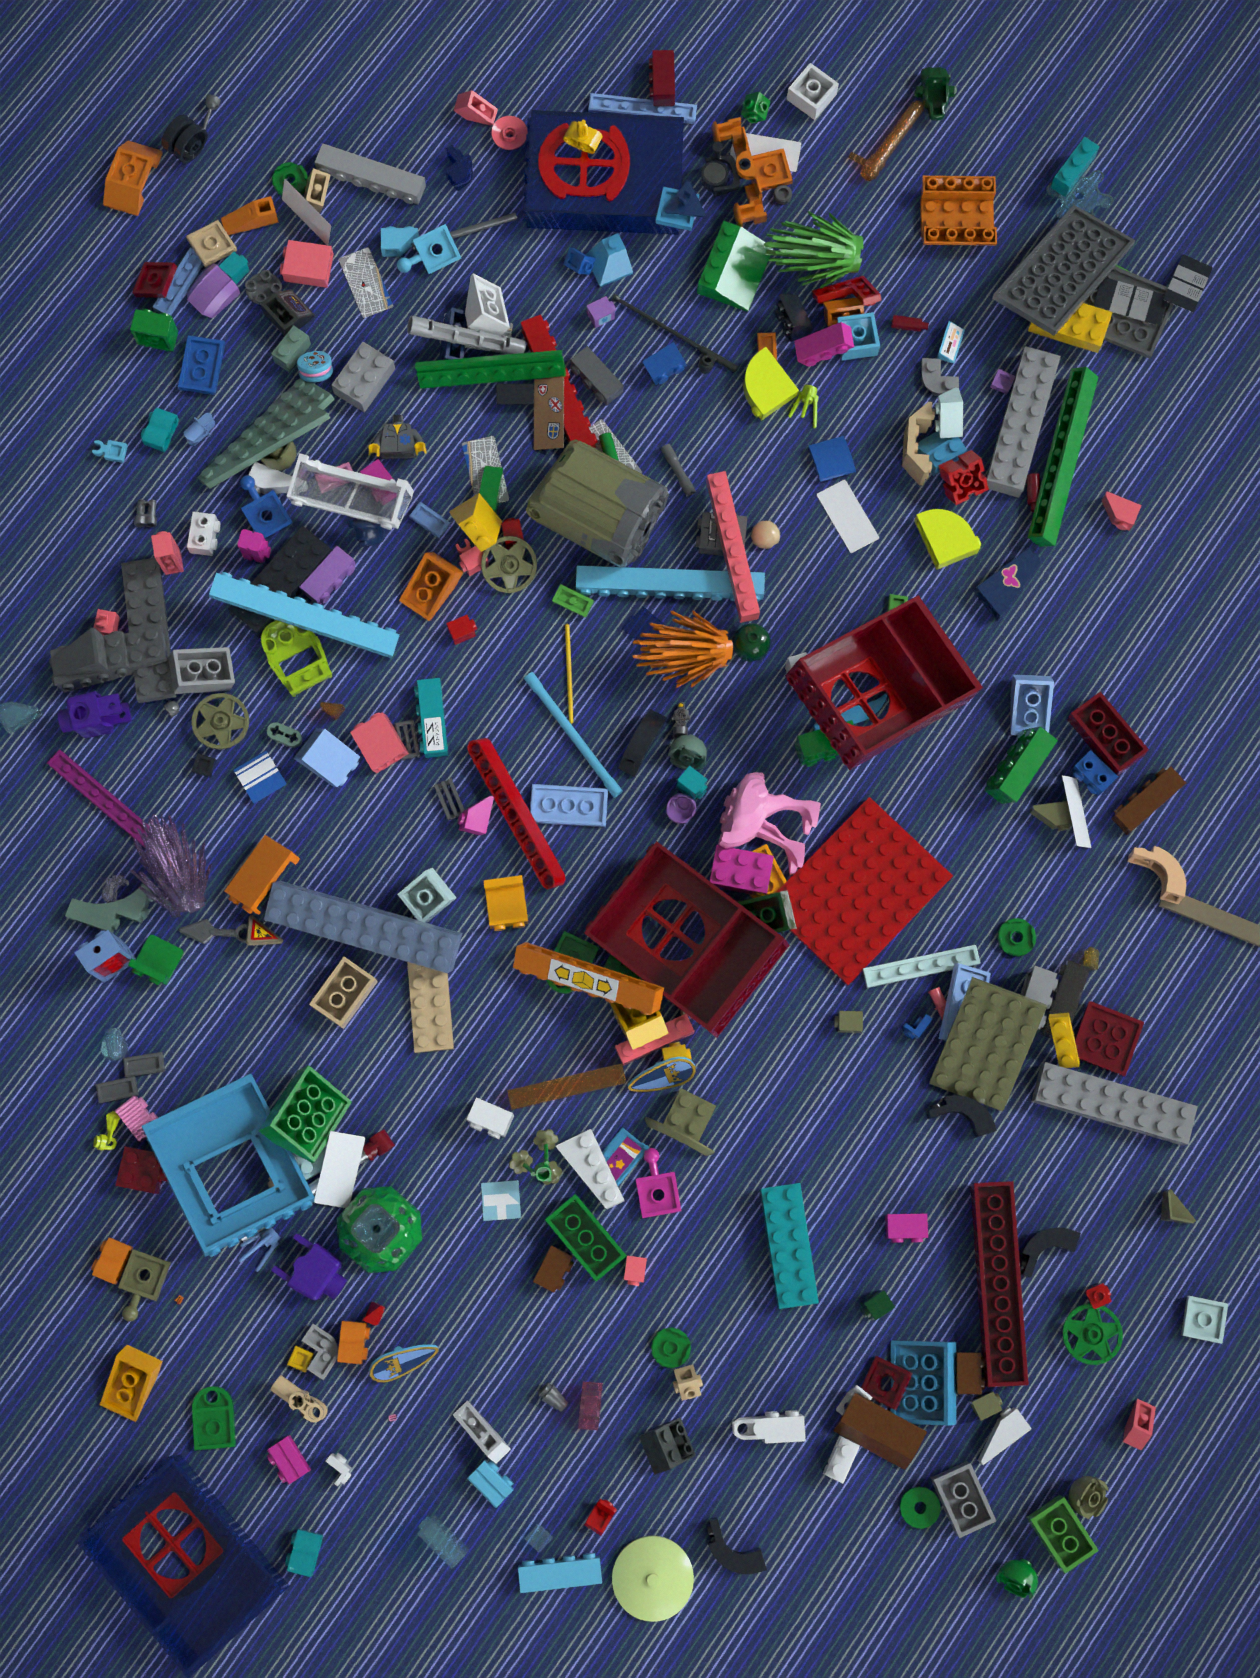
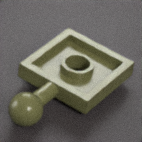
(132, 1282)

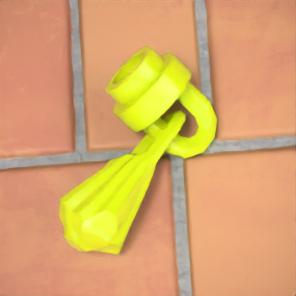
(100, 1141)

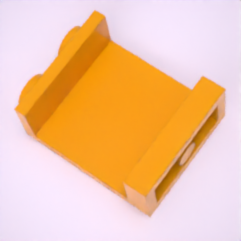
(506, 902)

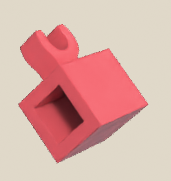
(470, 558)
(106, 622)

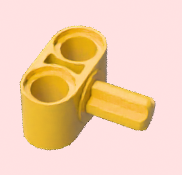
(582, 137)

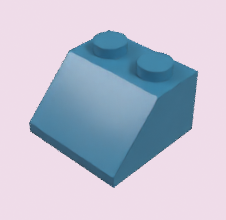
(940, 450)

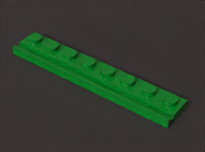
(490, 369)

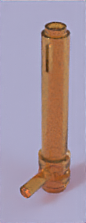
(876, 161)

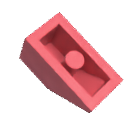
(475, 108)
(1120, 511)
(1139, 1425)

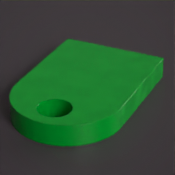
(576, 948)
(213, 1421)

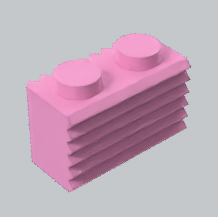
(135, 1115)

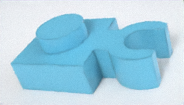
(113, 451)

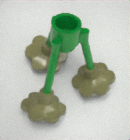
(545, 1171)

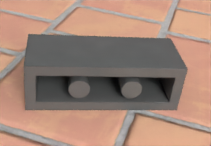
(596, 376)

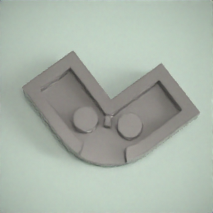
(932, 378)
(326, 1351)

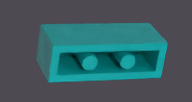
(1075, 167)

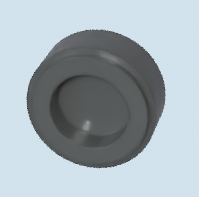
(782, 194)

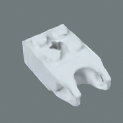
(773, 1427)

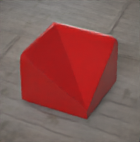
(374, 1313)

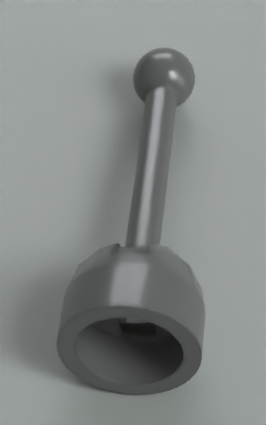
(212, 103)

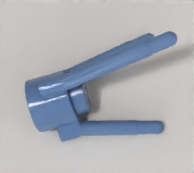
(268, 1237)

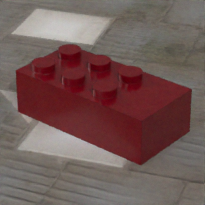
(1107, 734)

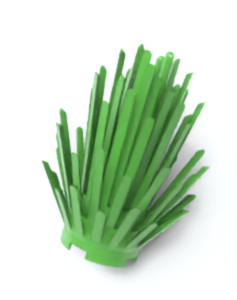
(817, 249)

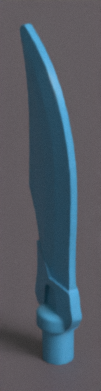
(857, 713)

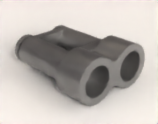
(149, 519)

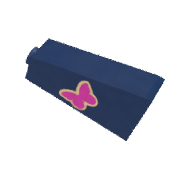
(1004, 585)

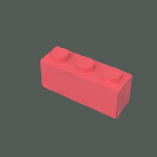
(167, 553)

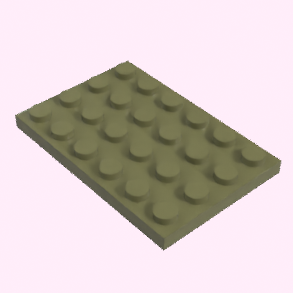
(987, 1043)

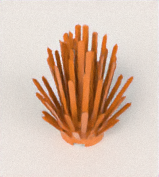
(704, 646)

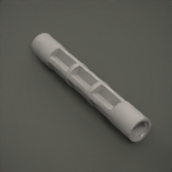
(454, 334)

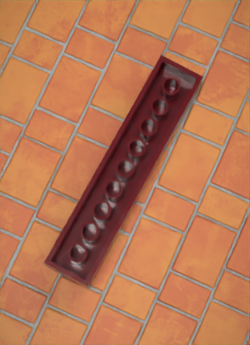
(999, 1284)

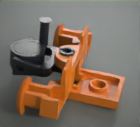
(764, 170)

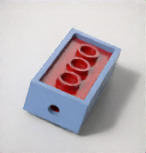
(104, 955)

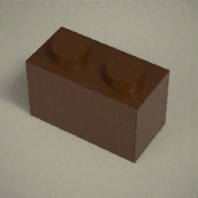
(553, 1269)
(969, 1373)

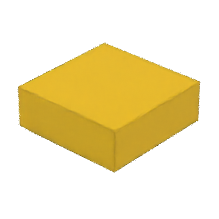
(300, 1359)

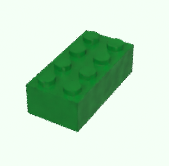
(1020, 765)
(585, 1237)

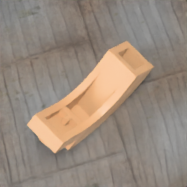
(1167, 869)

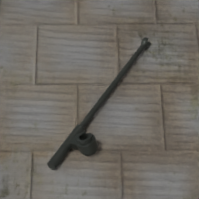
(706, 362)

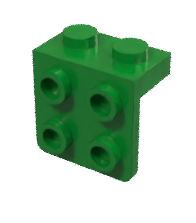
(157, 960)

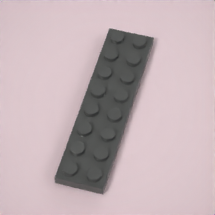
(145, 609)

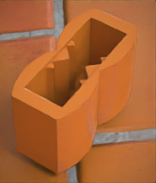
(112, 1260)
(352, 1342)

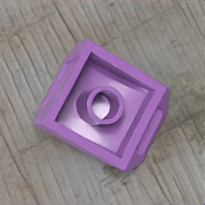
(212, 291)

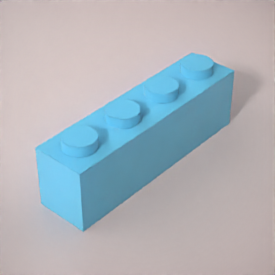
(560, 1573)

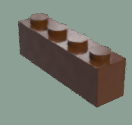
(1149, 800)

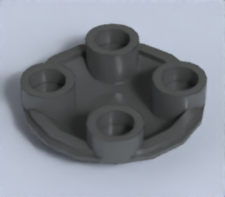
(262, 286)

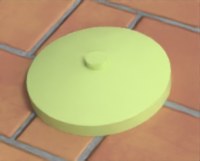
(652, 1578)

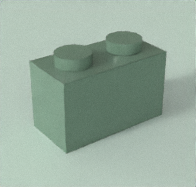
(291, 348)

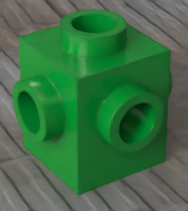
(755, 107)

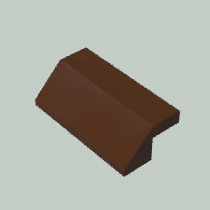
(880, 1431)

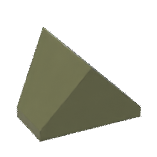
(1174, 1210)

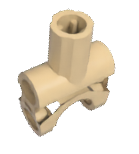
(291, 1393)

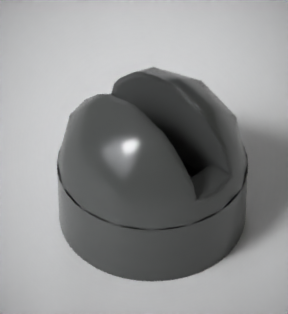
(172, 708)

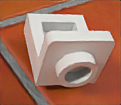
(339, 1463)

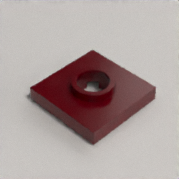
(879, 1369)

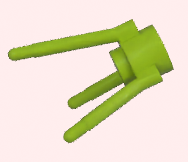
(808, 396)

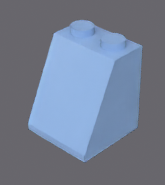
(327, 757)

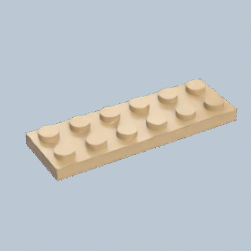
(430, 1009)

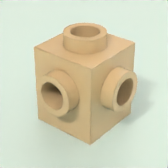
(687, 1382)

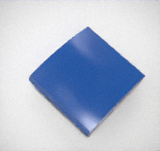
(832, 458)

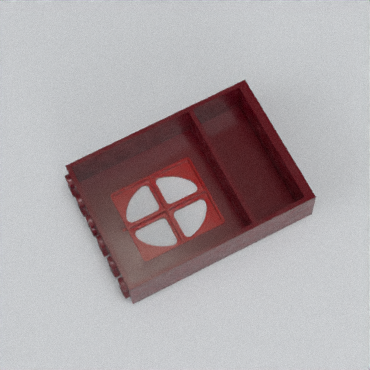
(909, 660)
(721, 971)

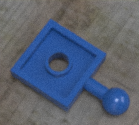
(267, 502)

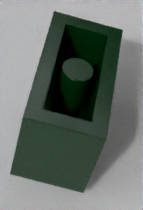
(876, 1305)

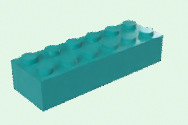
(789, 1246)

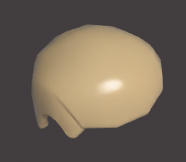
(765, 534)

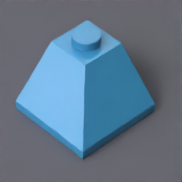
(611, 260)

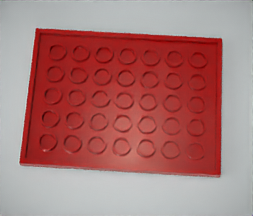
(861, 890)

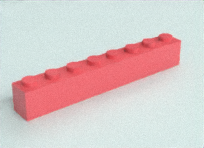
(732, 547)

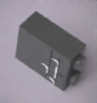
(709, 538)

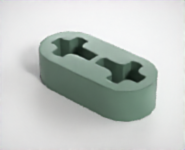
(282, 739)

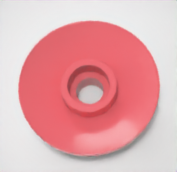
(506, 126)

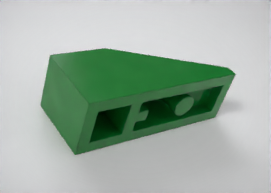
(491, 485)

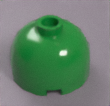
(1018, 1577)

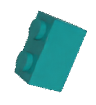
(692, 783)

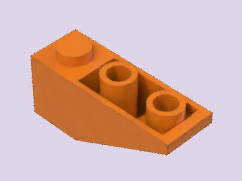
(250, 216)

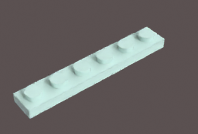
(920, 966)

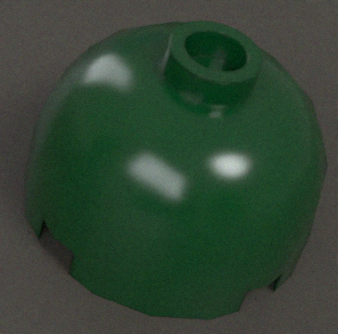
(751, 642)

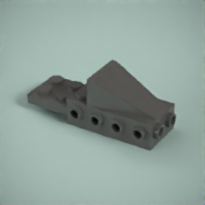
(108, 657)

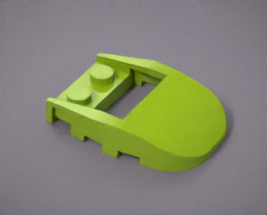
(285, 641)

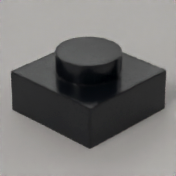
(204, 765)

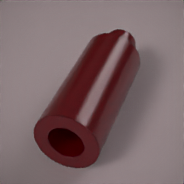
(908, 323)
(1033, 489)

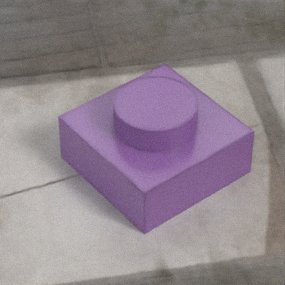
(1002, 381)

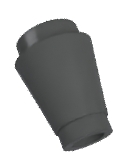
(551, 1396)

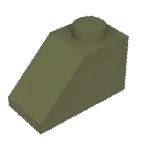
(1053, 815)

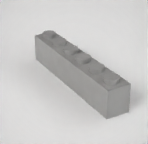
(370, 174)

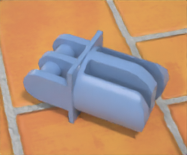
(199, 429)

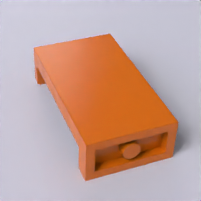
(259, 873)

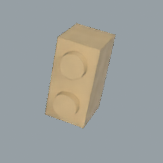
(316, 189)

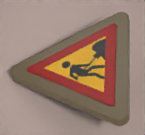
(260, 934)

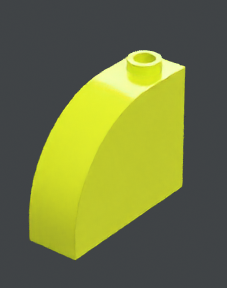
(767, 385)
(946, 536)

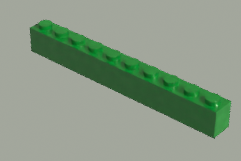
(1063, 457)

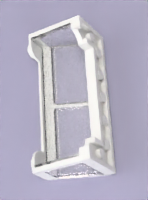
(349, 493)

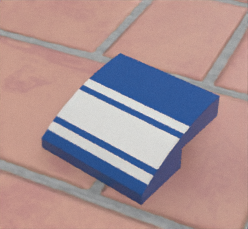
(260, 776)

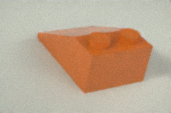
(430, 585)

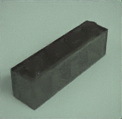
(1067, 993)

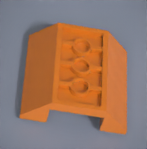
(958, 210)

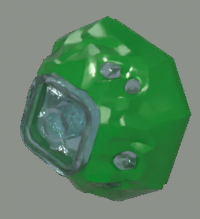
(398, 1234)

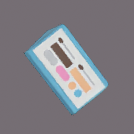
(950, 343)

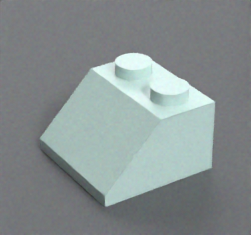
(949, 414)

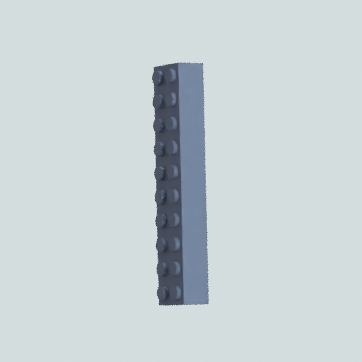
(363, 926)

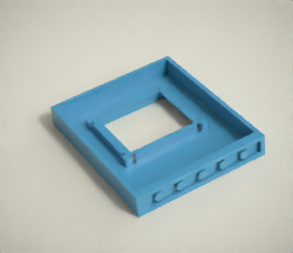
(208, 1129)

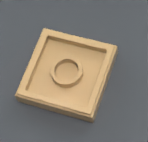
(211, 243)

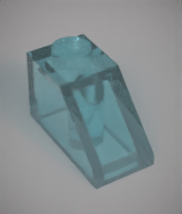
(17, 715)

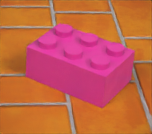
(741, 870)

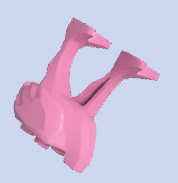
(747, 812)

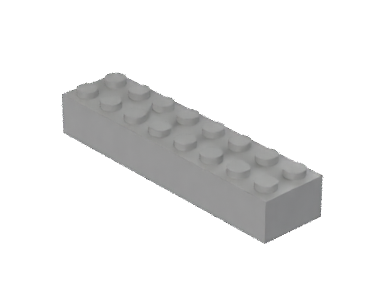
(1022, 421)
(1114, 1104)

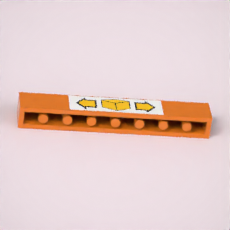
(588, 978)

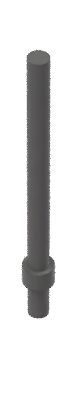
(480, 226)

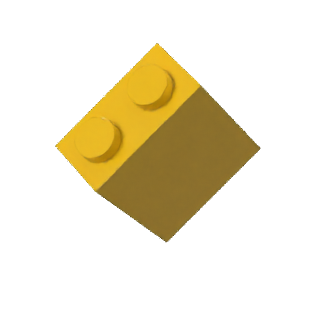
(478, 521)

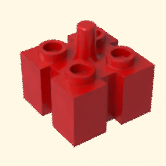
(963, 477)

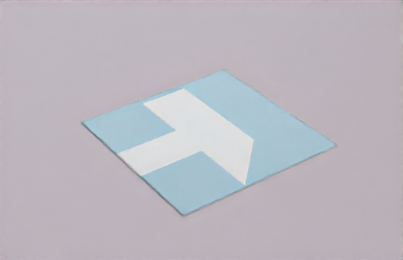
(501, 1200)

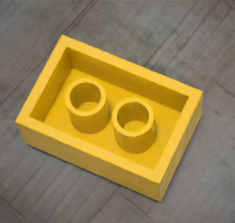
(639, 1027)

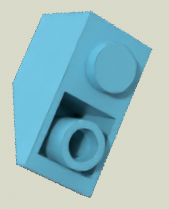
(397, 240)

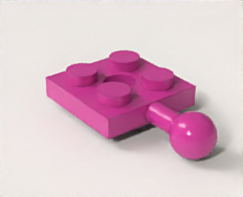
(664, 1182)

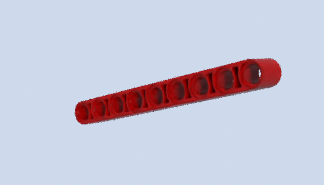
(516, 813)

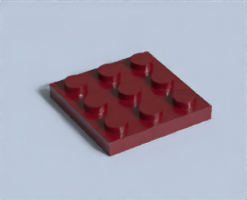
(1107, 1038)

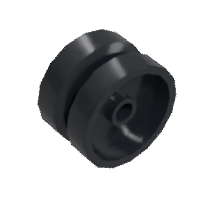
(184, 139)

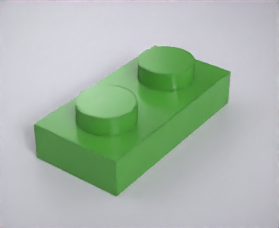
(573, 601)

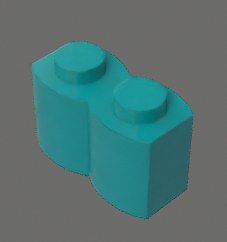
(160, 429)
(304, 1553)

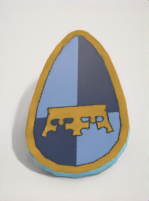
(664, 1075)
(401, 1362)

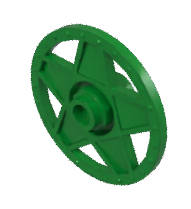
(1092, 1334)

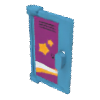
(625, 1154)

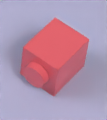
(635, 1270)

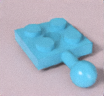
(424, 247)

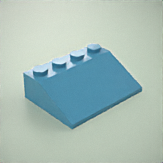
(932, 1387)

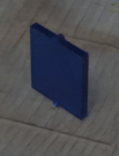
(640, 624)

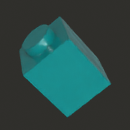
(235, 267)

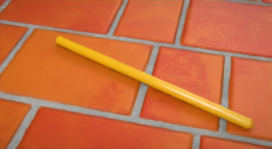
(569, 674)

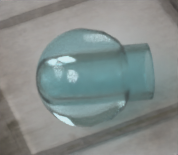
(114, 1045)

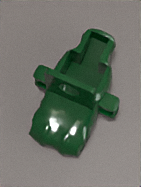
(935, 91)

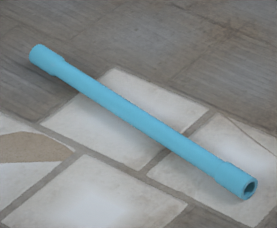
(538, 688)

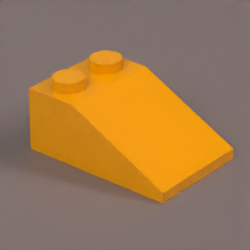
(130, 1382)

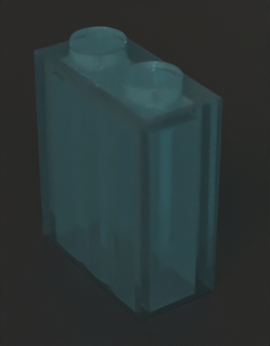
(442, 1540)

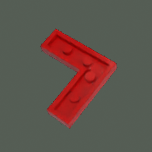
(859, 286)

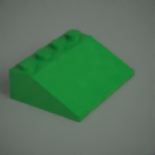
(734, 267)
(305, 1114)

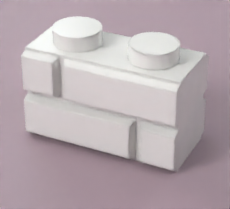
(841, 1459)

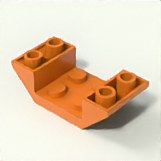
(128, 176)

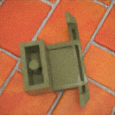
(686, 1121)

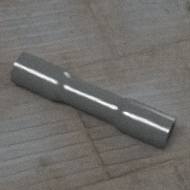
(684, 480)

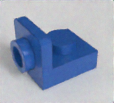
(579, 262)
(920, 1024)

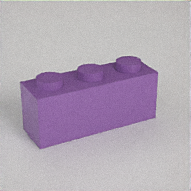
(328, 576)

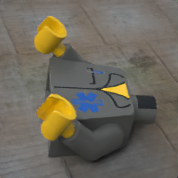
(397, 441)

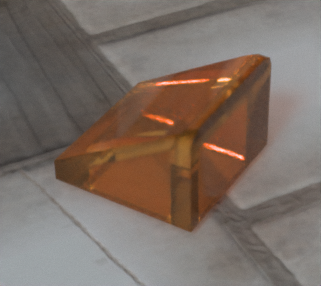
(332, 709)

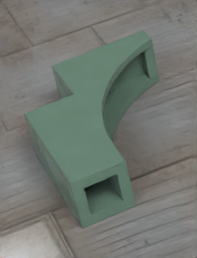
(107, 915)

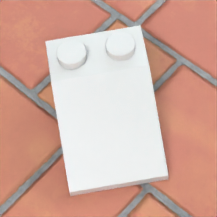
(486, 307)

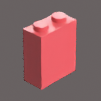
(307, 263)
(379, 742)

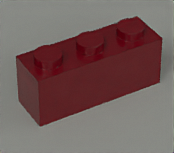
(662, 78)

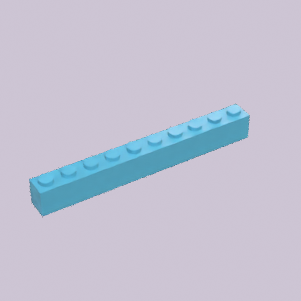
(660, 582)
(304, 615)

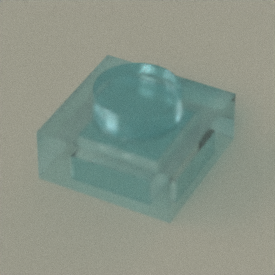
(538, 1537)

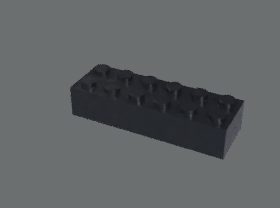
(286, 574)

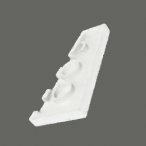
(589, 1163)

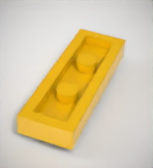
(1064, 1040)

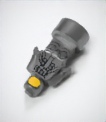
(680, 716)

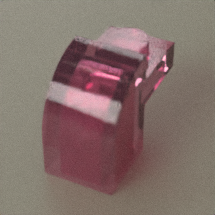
(590, 1406)

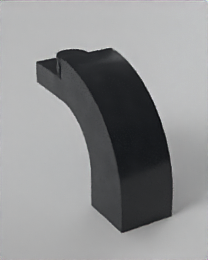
(641, 742)
(976, 1113)
(1033, 1247)
(739, 1562)

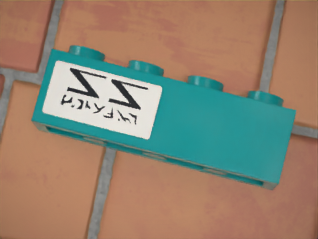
(432, 718)

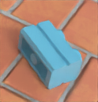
(491, 1483)

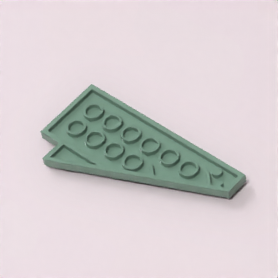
(285, 420)

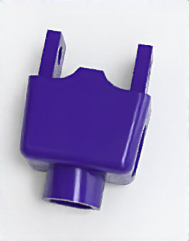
(92, 714)
(315, 1272)

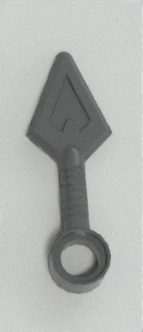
(204, 931)

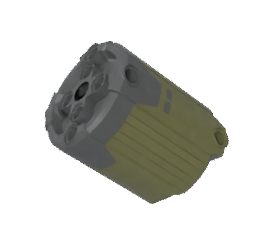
(598, 503)

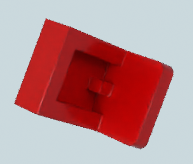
(1098, 1295)
(600, 1516)

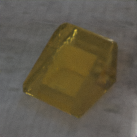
(1091, 958)

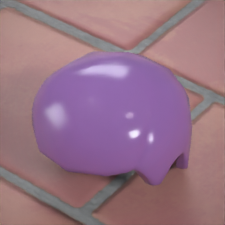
(681, 808)

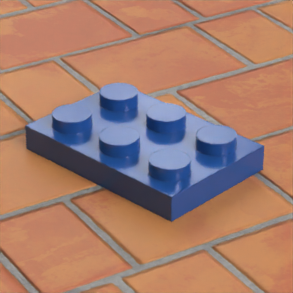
(201, 365)

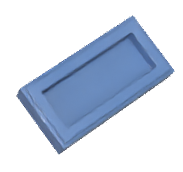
(429, 520)

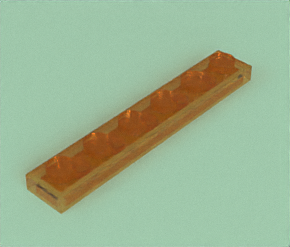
(566, 1086)

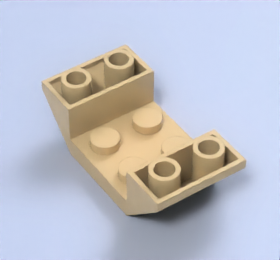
(917, 464)

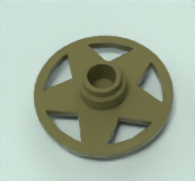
(509, 564)
(220, 721)

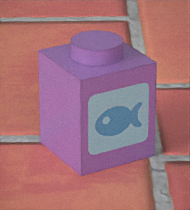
(601, 311)

